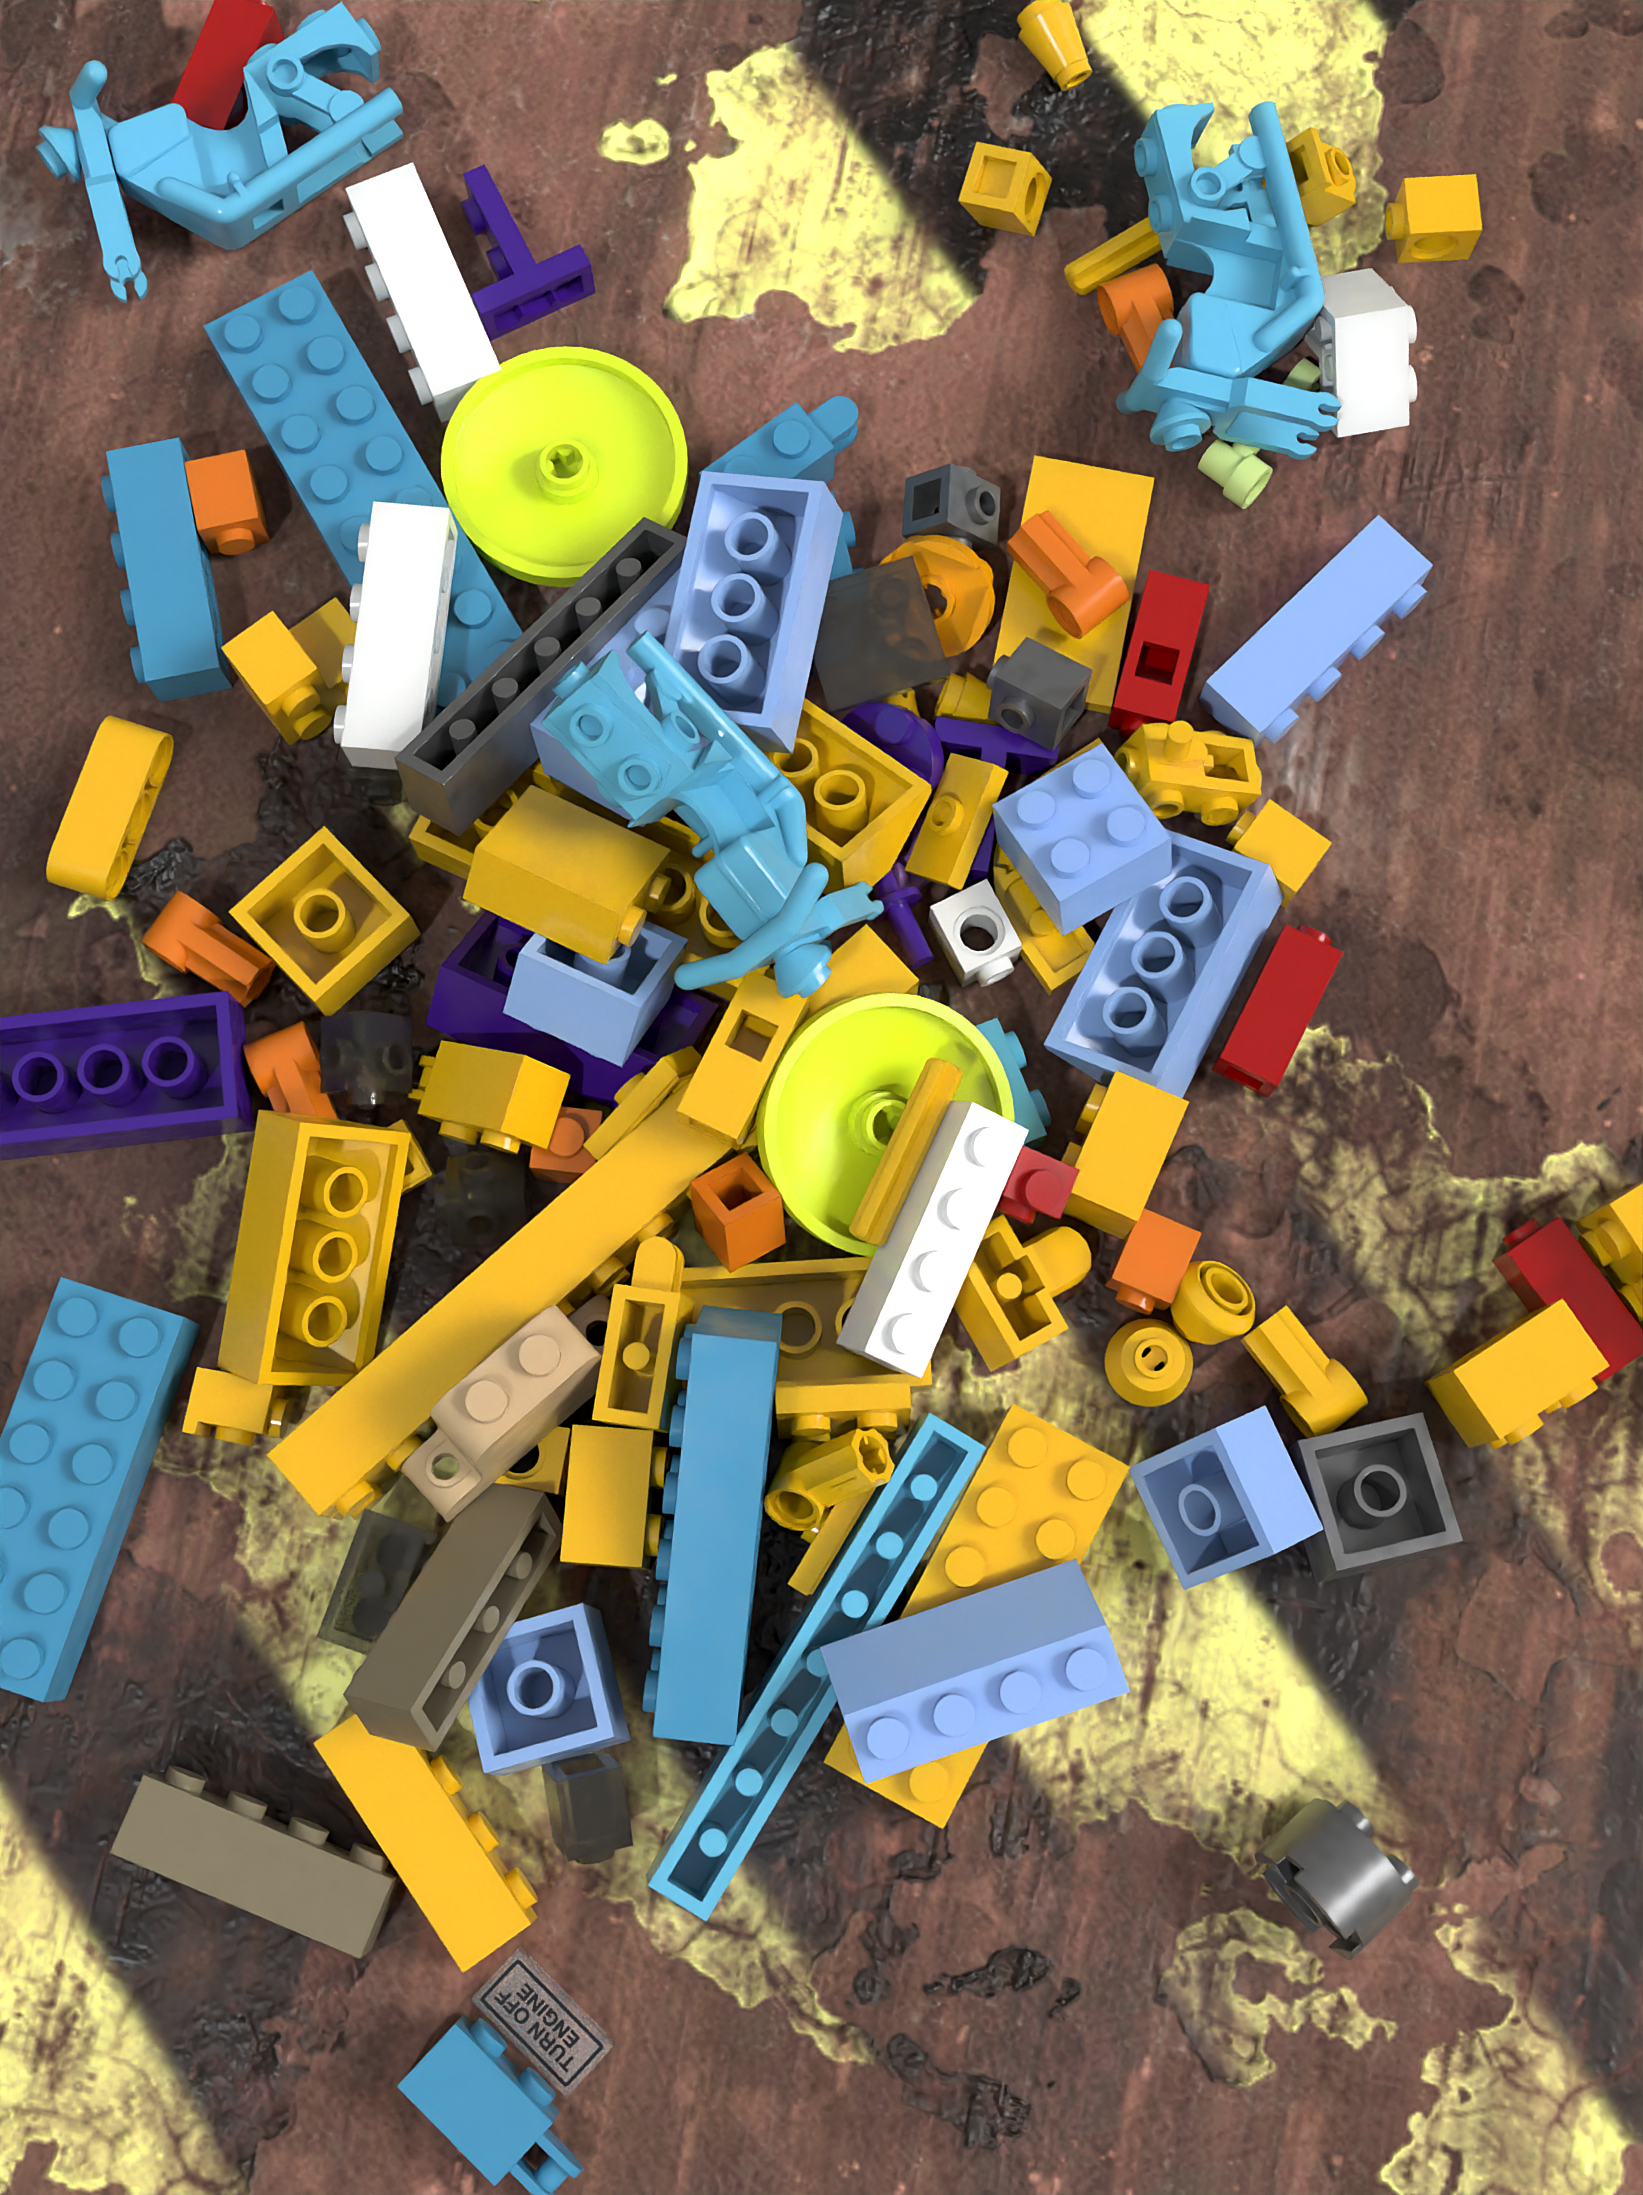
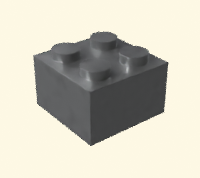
(1375, 1497)

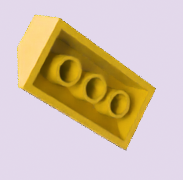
(854, 799)
(312, 1250)

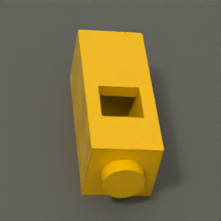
(741, 1059)

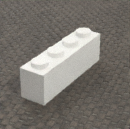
(423, 285)
(398, 632)
(933, 1240)

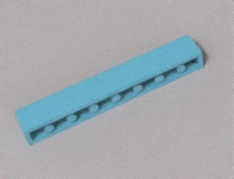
(796, 1688)

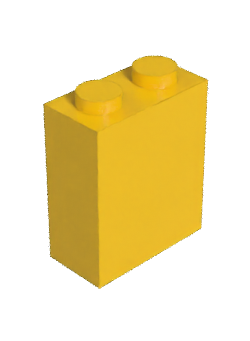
(568, 875)

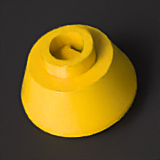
(1212, 1303)
(1135, 1376)

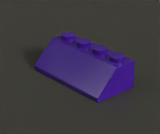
(474, 992)

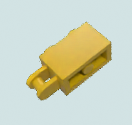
(490, 1095)
(642, 1342)

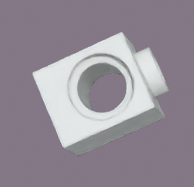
(975, 908)

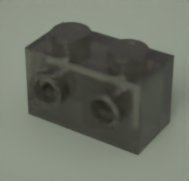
(375, 1579)

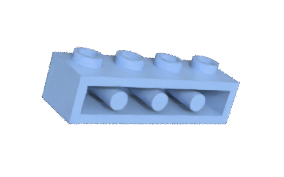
(1315, 633)

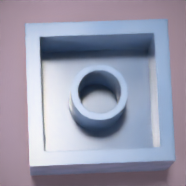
(1083, 839)
(594, 1003)
(1225, 1498)
(548, 1693)

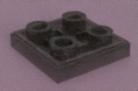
(876, 637)

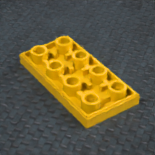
(1108, 520)

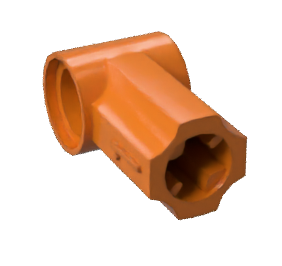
(1135, 308)
(1077, 588)
(197, 942)
(290, 1071)

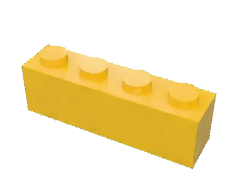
(432, 1840)

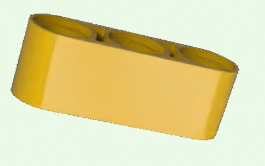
(110, 808)

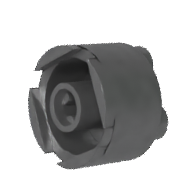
(1336, 1875)

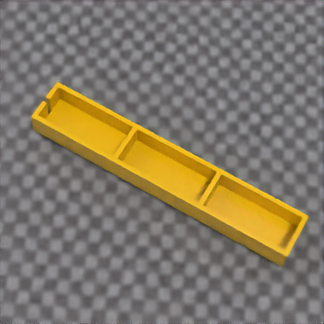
(556, 1259)

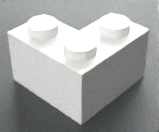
(1364, 352)

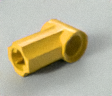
(1314, 1389)
(825, 1475)

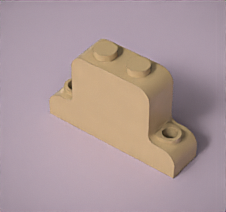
(509, 1404)

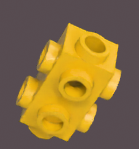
(1191, 771)

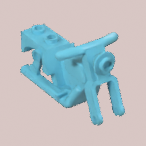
(236, 179)
(1260, 291)
(726, 796)

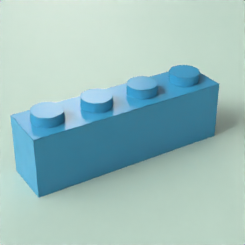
(167, 572)

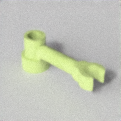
(1236, 465)

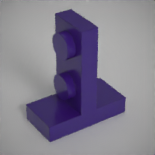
(523, 288)
(998, 747)

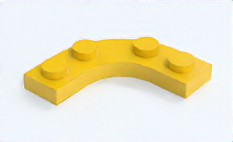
(1050, 956)

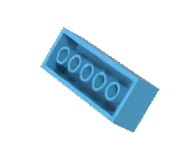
(76, 1470)
(716, 1526)

